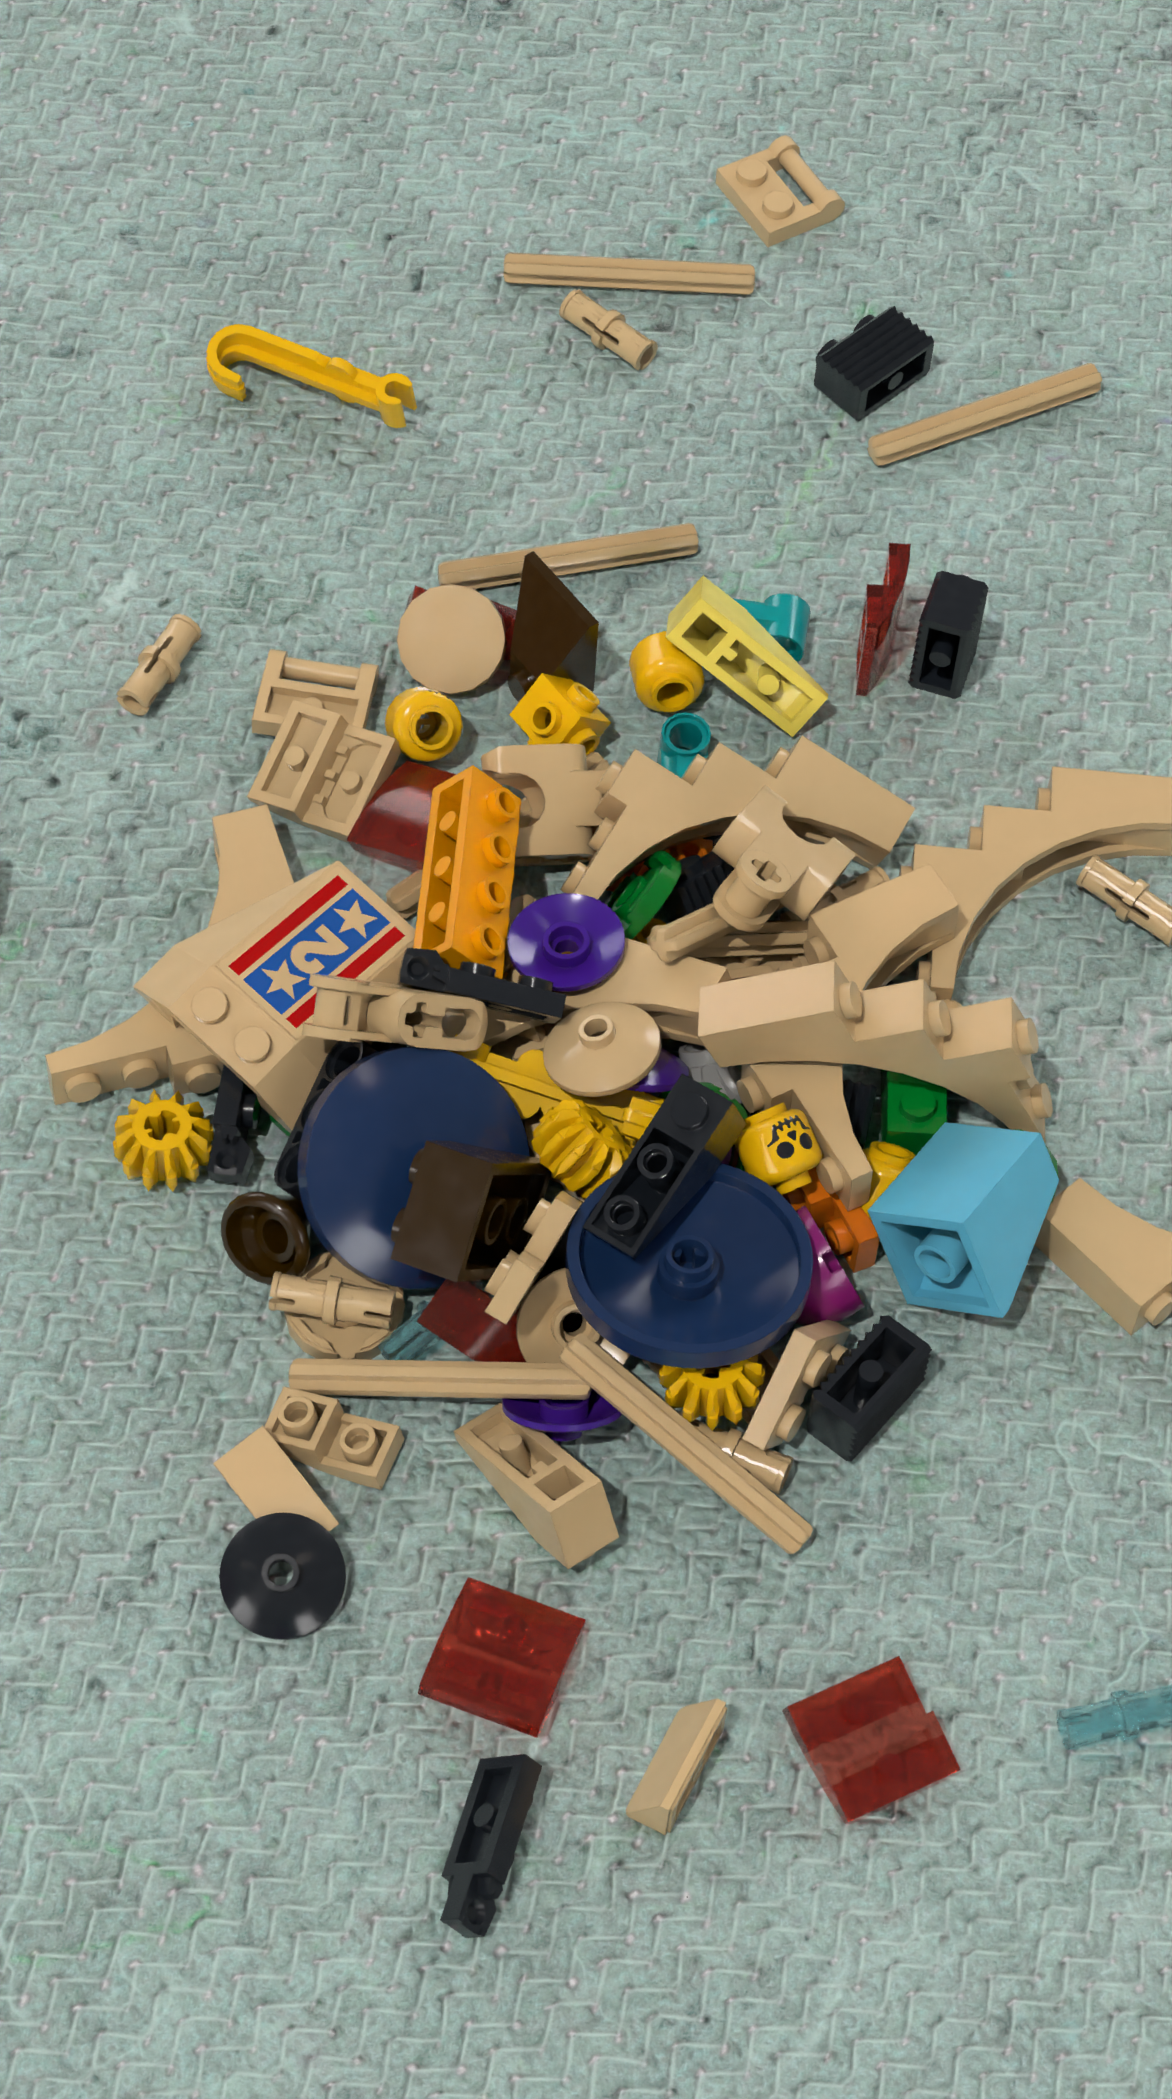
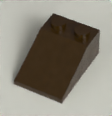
(466, 1209)

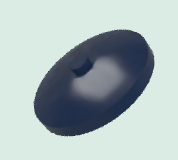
(366, 1136)
(708, 1287)

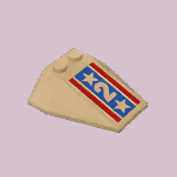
(248, 978)

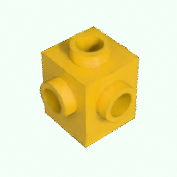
(560, 713)

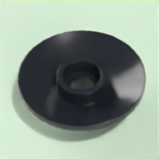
(291, 1608)

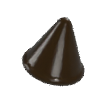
(266, 1235)

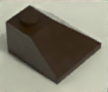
(550, 631)

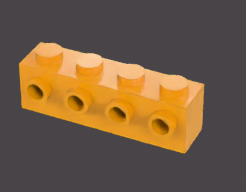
(468, 871)

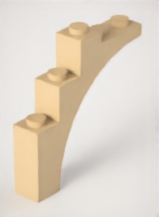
(655, 809)
(1019, 847)
(871, 942)
(642, 979)
(895, 1028)
(147, 1044)
(1110, 1255)

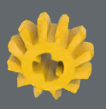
(163, 1140)
(579, 1146)
(713, 1397)

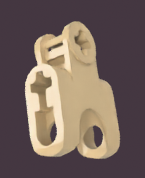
(559, 796)
(773, 866)
(391, 1013)

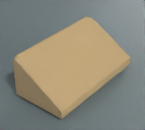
(677, 1765)

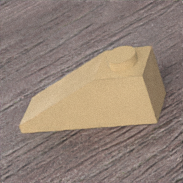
(542, 1485)

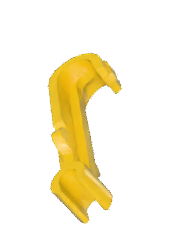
(308, 366)
(532, 1088)

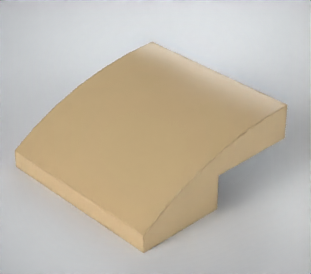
(323, 770)

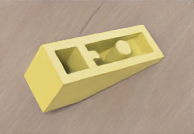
(743, 656)

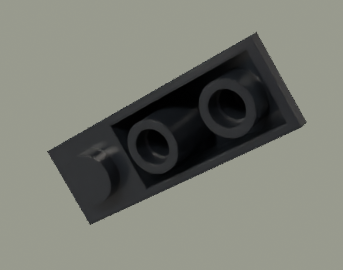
(666, 1166)

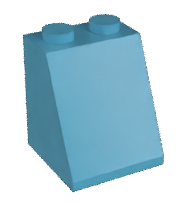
(966, 1217)

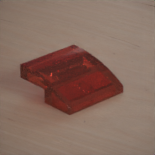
(881, 619)
(398, 816)
(501, 1657)
(870, 1740)

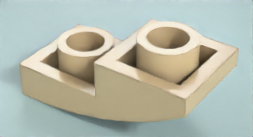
(335, 1442)
(270, 1481)

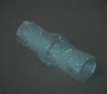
(1118, 1716)

